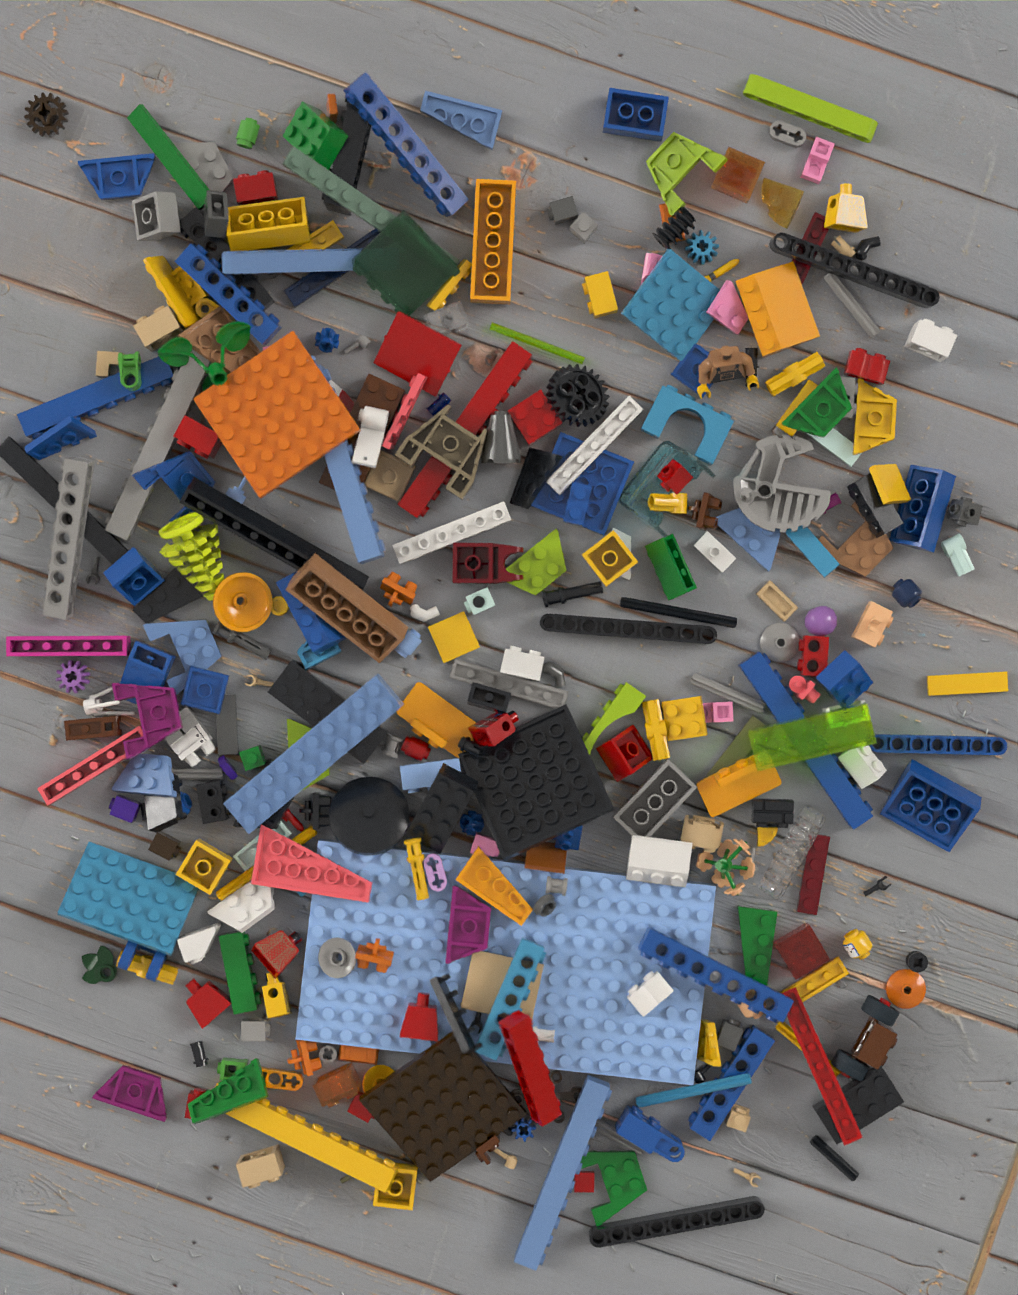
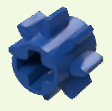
(327, 340)
(471, 823)
(524, 1134)

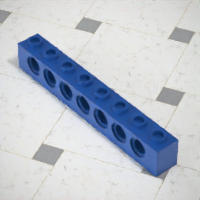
(416, 148)
(781, 1002)

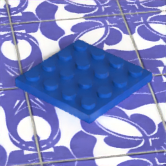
(605, 475)

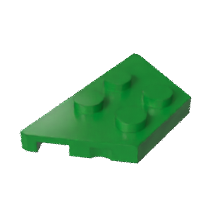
(822, 408)

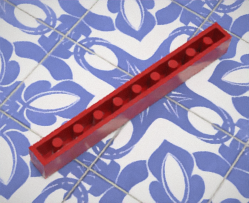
(473, 419)

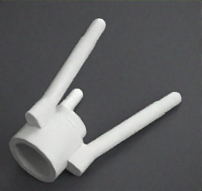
(95, 706)

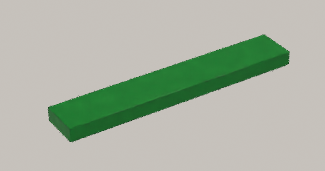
(169, 155)

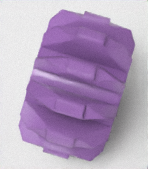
(70, 669)

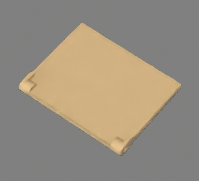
(485, 979)

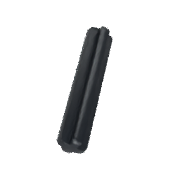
(834, 1158)

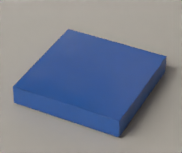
(688, 369)
(204, 689)

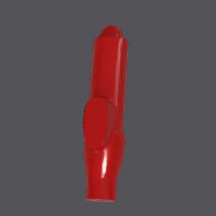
(293, 820)

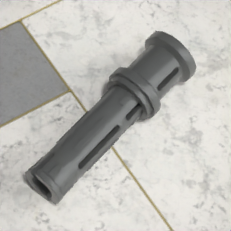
(233, 636)

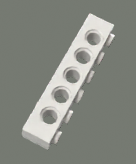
(452, 533)

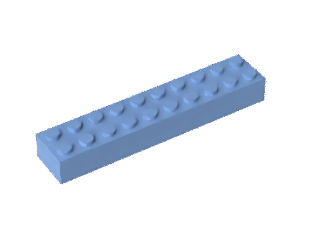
(313, 753)

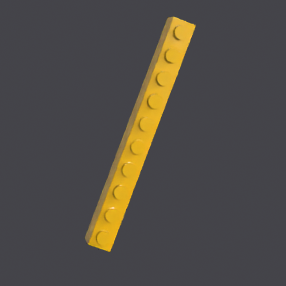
(318, 1143)

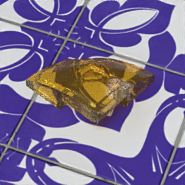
(781, 201)

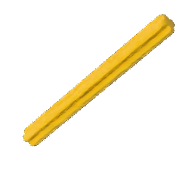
(245, 877)

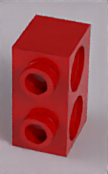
(820, 656)

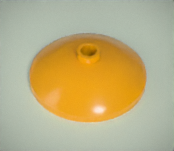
(255, 605)

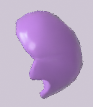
(821, 621)

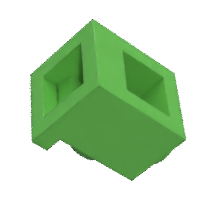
(223, 1067)

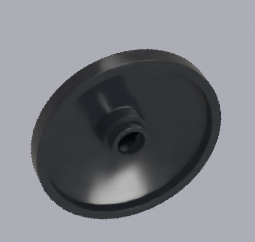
(369, 816)

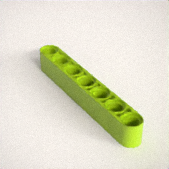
(810, 108)

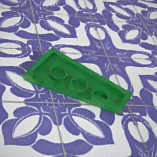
(232, 1093)

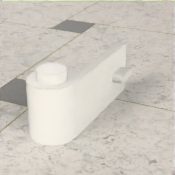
(371, 436)

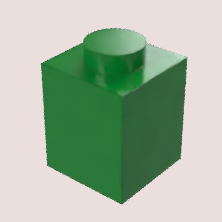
(252, 757)

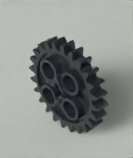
(577, 395)

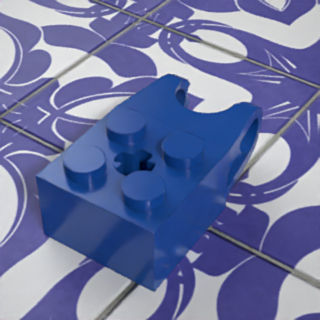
(648, 1134)

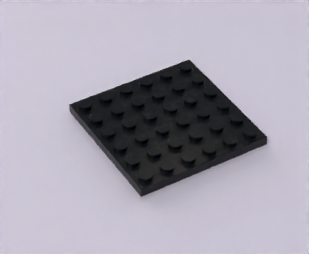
(537, 783)

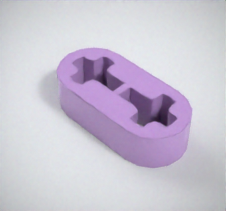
(439, 869)

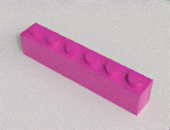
(68, 645)

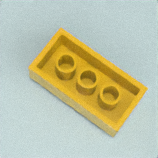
(268, 224)

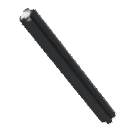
(678, 612)

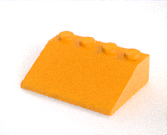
(777, 309)

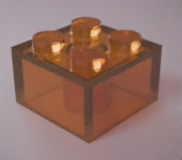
(738, 175)
(337, 1085)

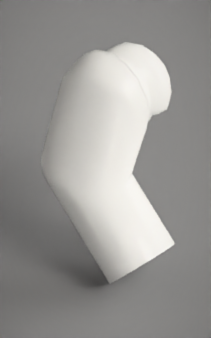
(423, 615)

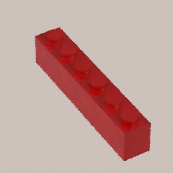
(530, 1067)

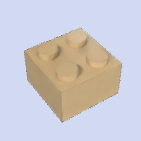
(158, 328)
(260, 1166)

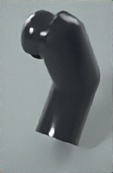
(864, 246)

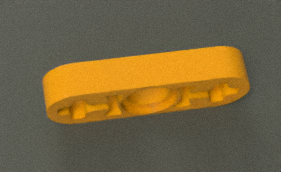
(288, 1085)

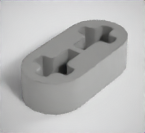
(784, 138)

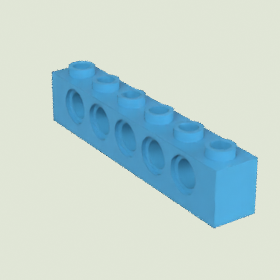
(525, 949)

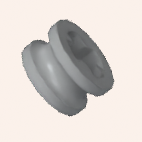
(322, 1051)

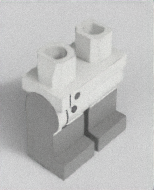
(192, 740)

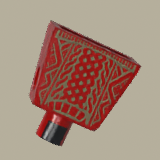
(277, 951)

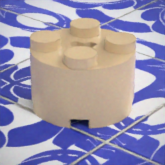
(702, 832)

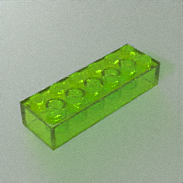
(812, 736)

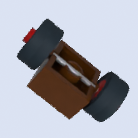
(872, 1042)

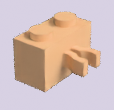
(872, 624)

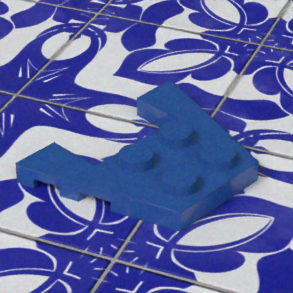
(177, 475)

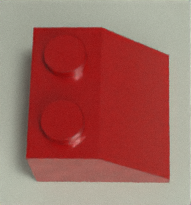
(625, 753)

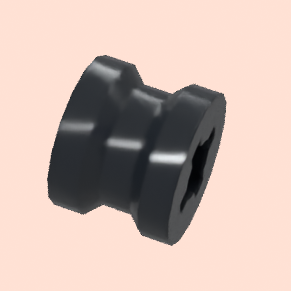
(914, 958)

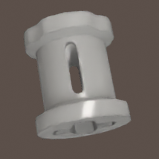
(392, 746)
(556, 886)

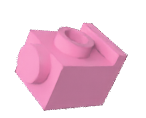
(487, 845)

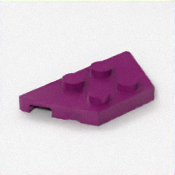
(467, 925)
(134, 1092)

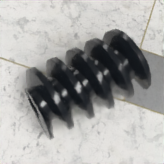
(674, 228)

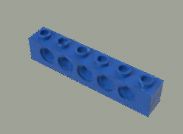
(188, 262)
(708, 1127)

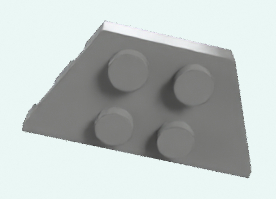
(207, 163)

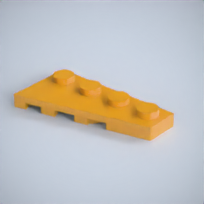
(491, 885)

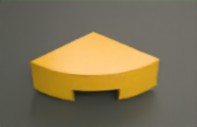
(765, 835)

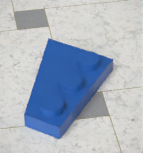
(64, 433)

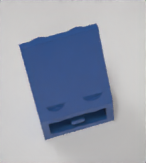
(147, 666)

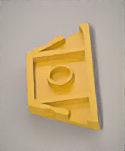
(873, 419)

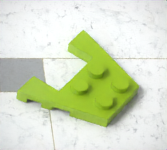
(674, 161)

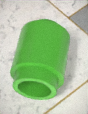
(247, 133)

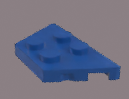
(118, 175)

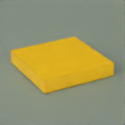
(889, 483)
(453, 637)

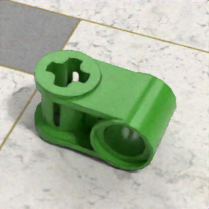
(130, 366)

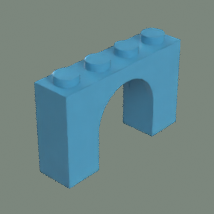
(715, 424)

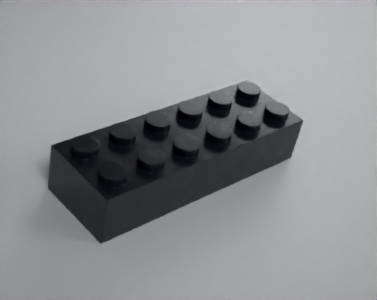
(351, 156)
(315, 701)

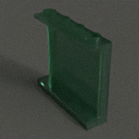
(404, 264)

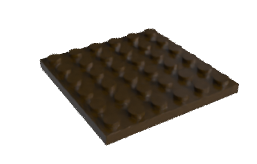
(442, 1106)

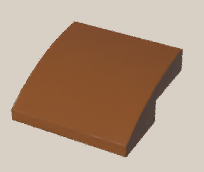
(546, 858)

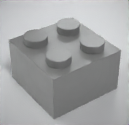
(156, 216)

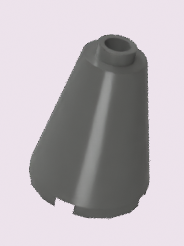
(501, 440)

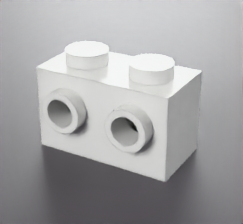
(862, 765)

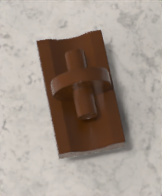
(704, 520)

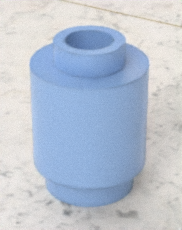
(409, 644)

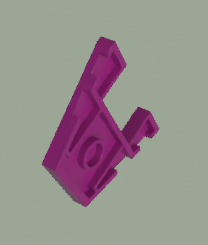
(157, 714)

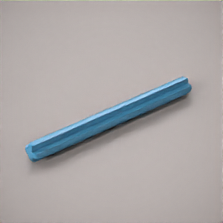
(693, 1090)

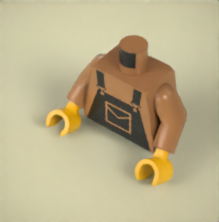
(725, 365)

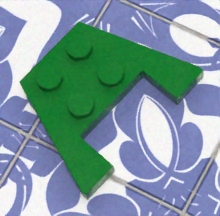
(621, 1178)

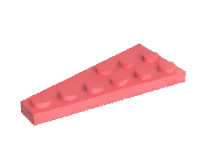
(296, 868)

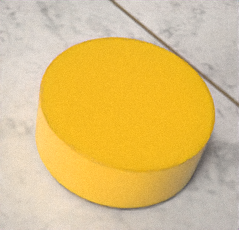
(279, 606)

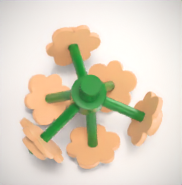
(723, 866)

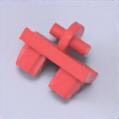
(803, 689)

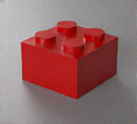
(534, 417)
(195, 435)

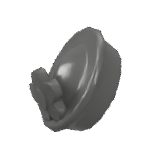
(545, 905)

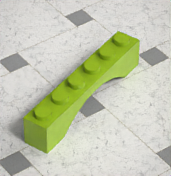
(625, 702)

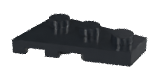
(533, 476)

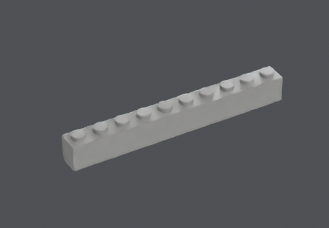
(157, 447)

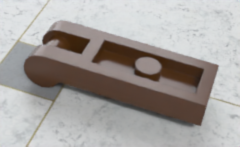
(92, 728)

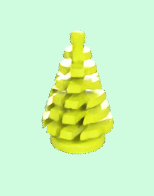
(195, 551)

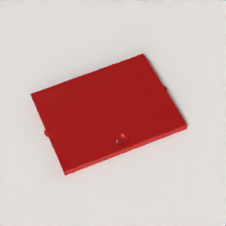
(416, 349)

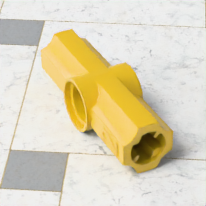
(795, 374)
(655, 729)
(141, 964)

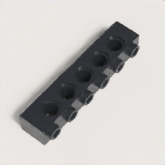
(195, 220)

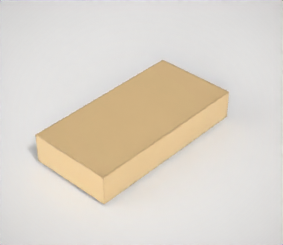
(776, 600)

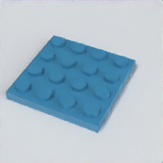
(672, 305)

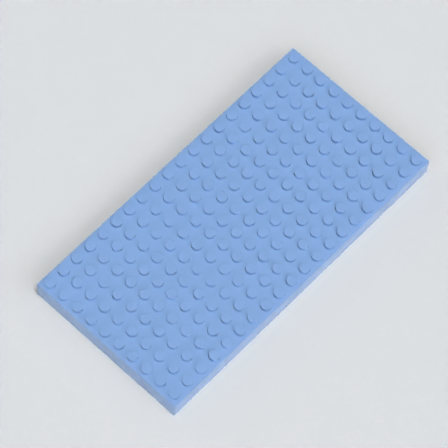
(584, 976)

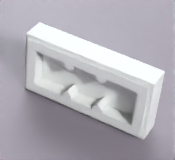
(714, 552)

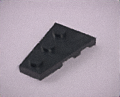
(167, 597)

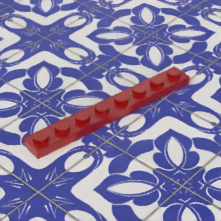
(822, 1070)

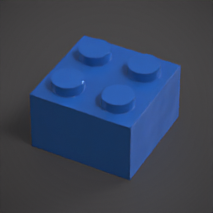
(133, 576)
(844, 679)

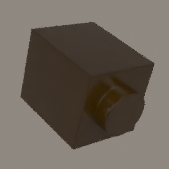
(165, 846)

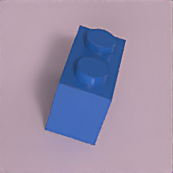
(577, 504)

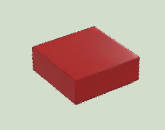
(584, 1182)

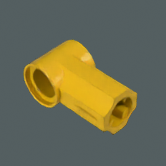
(668, 502)

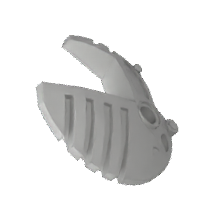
(786, 504)

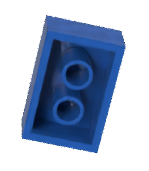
(635, 114)

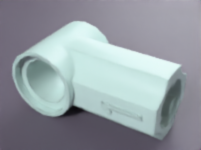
(955, 549)

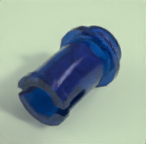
(441, 402)

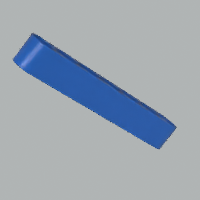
(946, 744)

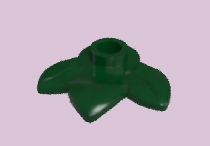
(97, 964)

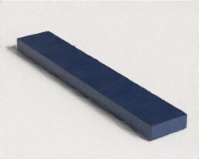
(317, 281)

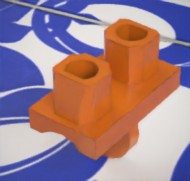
(397, 593)
(376, 954)
(308, 1065)

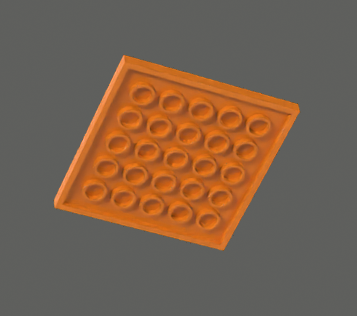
(277, 414)

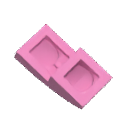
(817, 160)
(718, 711)

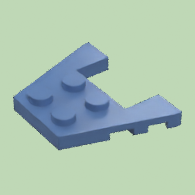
(193, 644)

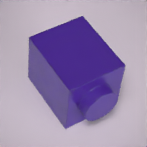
(124, 808)

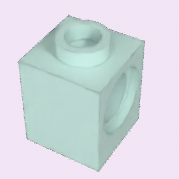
(489, 603)

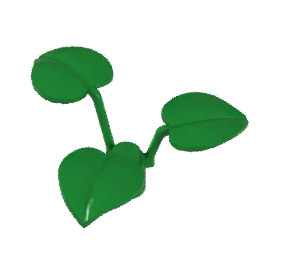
(231, 336)

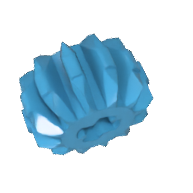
(696, 252)

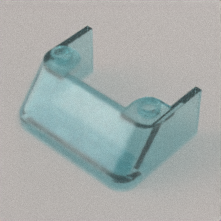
(646, 482)

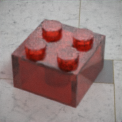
(801, 950)

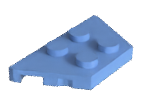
(754, 540)
(147, 776)

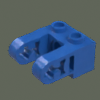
(155, 966)

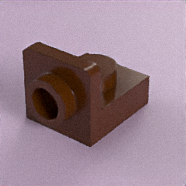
(490, 1145)

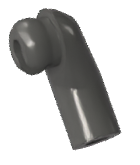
(556, 671)

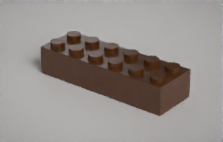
(375, 394)

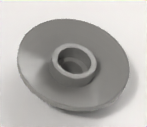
(769, 644)
(329, 959)

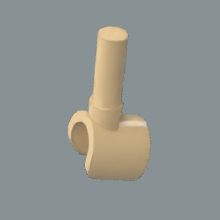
(256, 681)
(511, 1160)
(749, 1177)

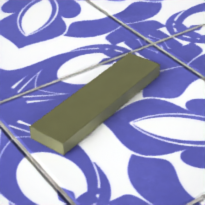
(738, 748)

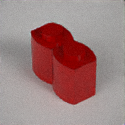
(866, 366)

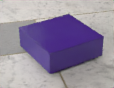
(227, 767)

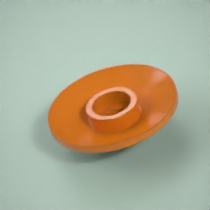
(902, 979)

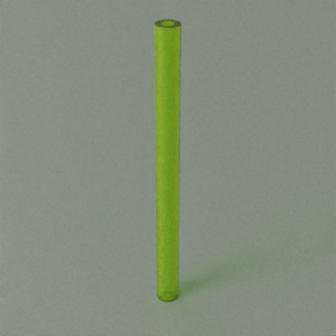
(537, 343)

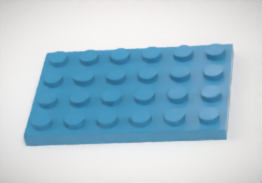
(128, 898)

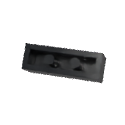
(879, 516)

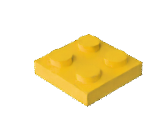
(684, 718)

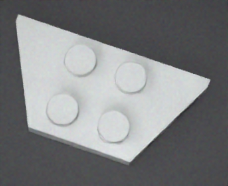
(244, 906)

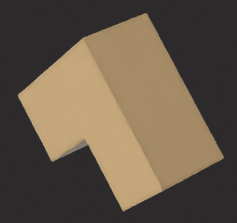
(104, 362)

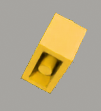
(600, 295)

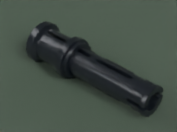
(561, 595)

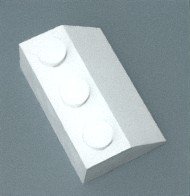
(659, 861)

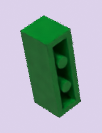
(670, 567)

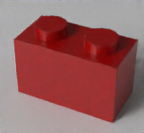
(255, 188)

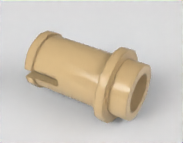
(844, 249)

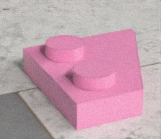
(728, 308)

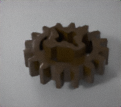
(37, 115)

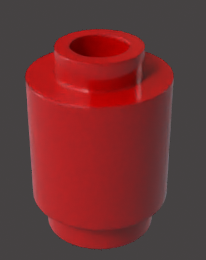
(415, 748)

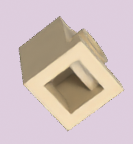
(738, 1118)

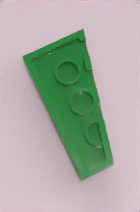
(757, 939)

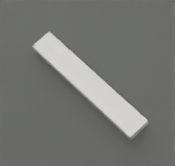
(594, 445)

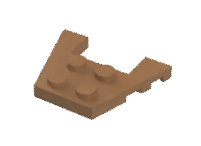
(861, 550)

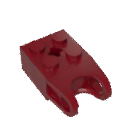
(491, 563)

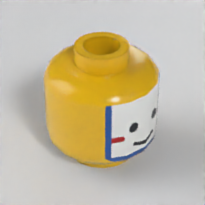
(857, 944)

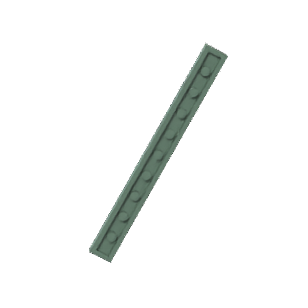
(340, 191)

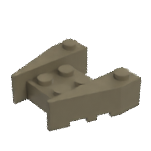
(448, 444)

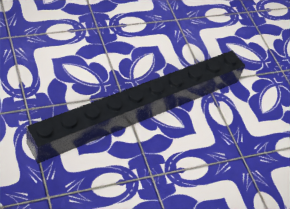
(260, 530)

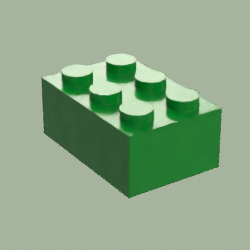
(315, 135)

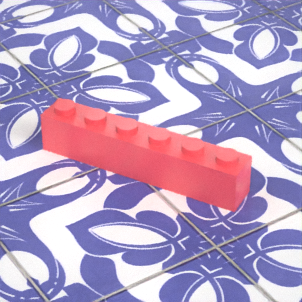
(87, 769)

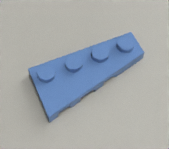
(465, 117)

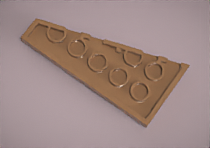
(203, 340)

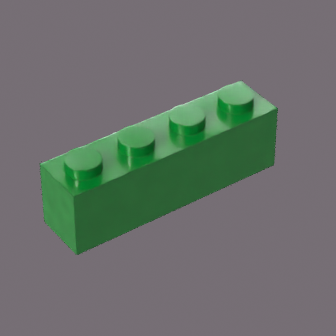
(239, 971)

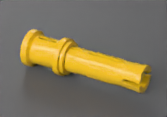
(416, 857)

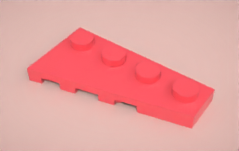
(401, 417)

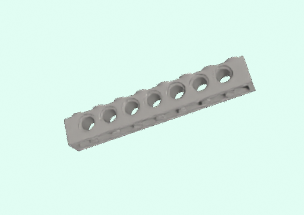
(70, 569)

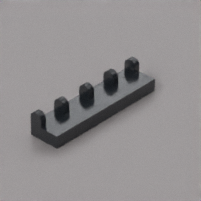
(453, 1015)

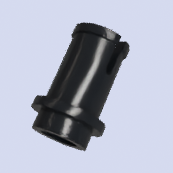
(471, 747)
(199, 1054)

